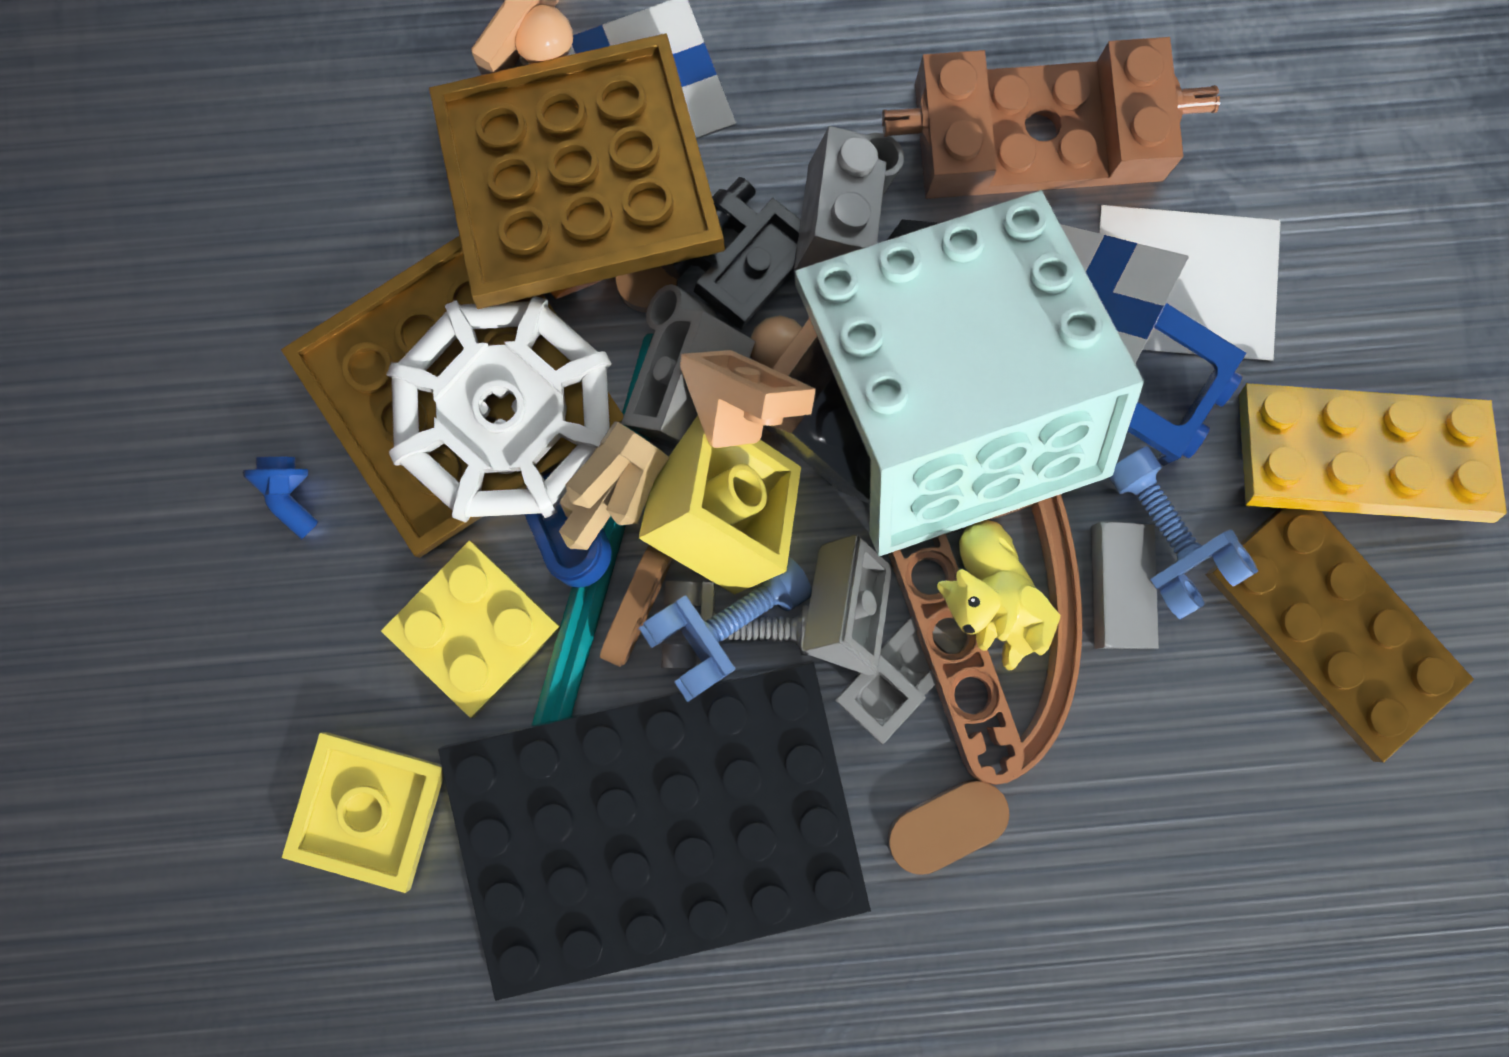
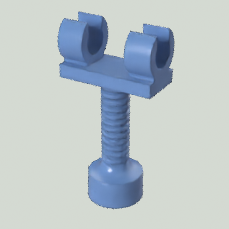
(1138, 475)
(783, 590)

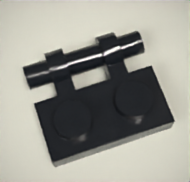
(754, 263)

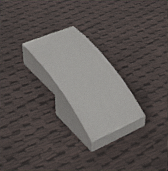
(901, 682)

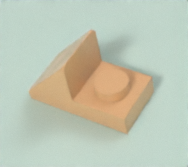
(740, 396)

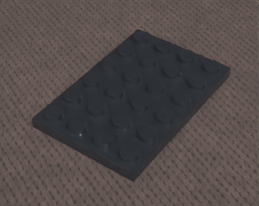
(653, 830)

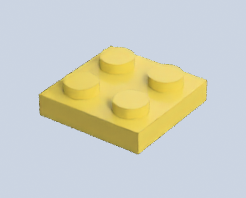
(471, 629)
(364, 812)

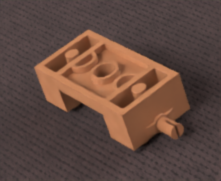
(1110, 117)

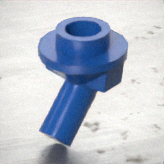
(276, 481)

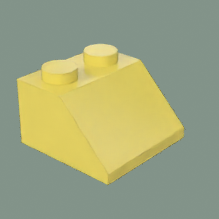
(724, 510)

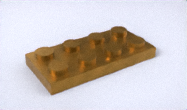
(1343, 631)

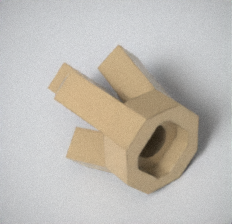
(610, 484)

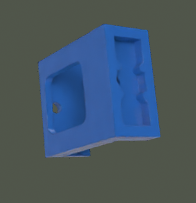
(1190, 434)

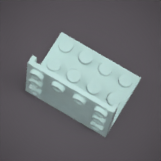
(972, 368)

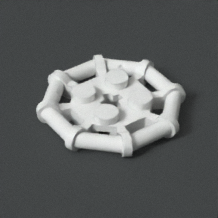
(462, 408)

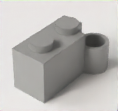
(845, 194)
(661, 399)

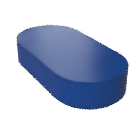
(571, 566)

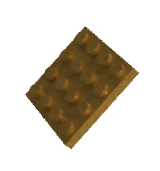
(574, 171)
(346, 371)

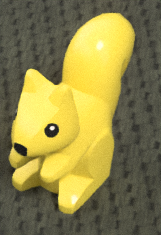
(998, 596)

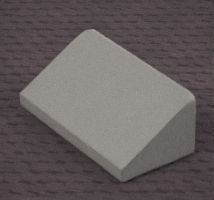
(1122, 586)
(848, 605)

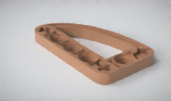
(973, 662)

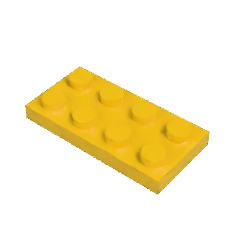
(1370, 453)

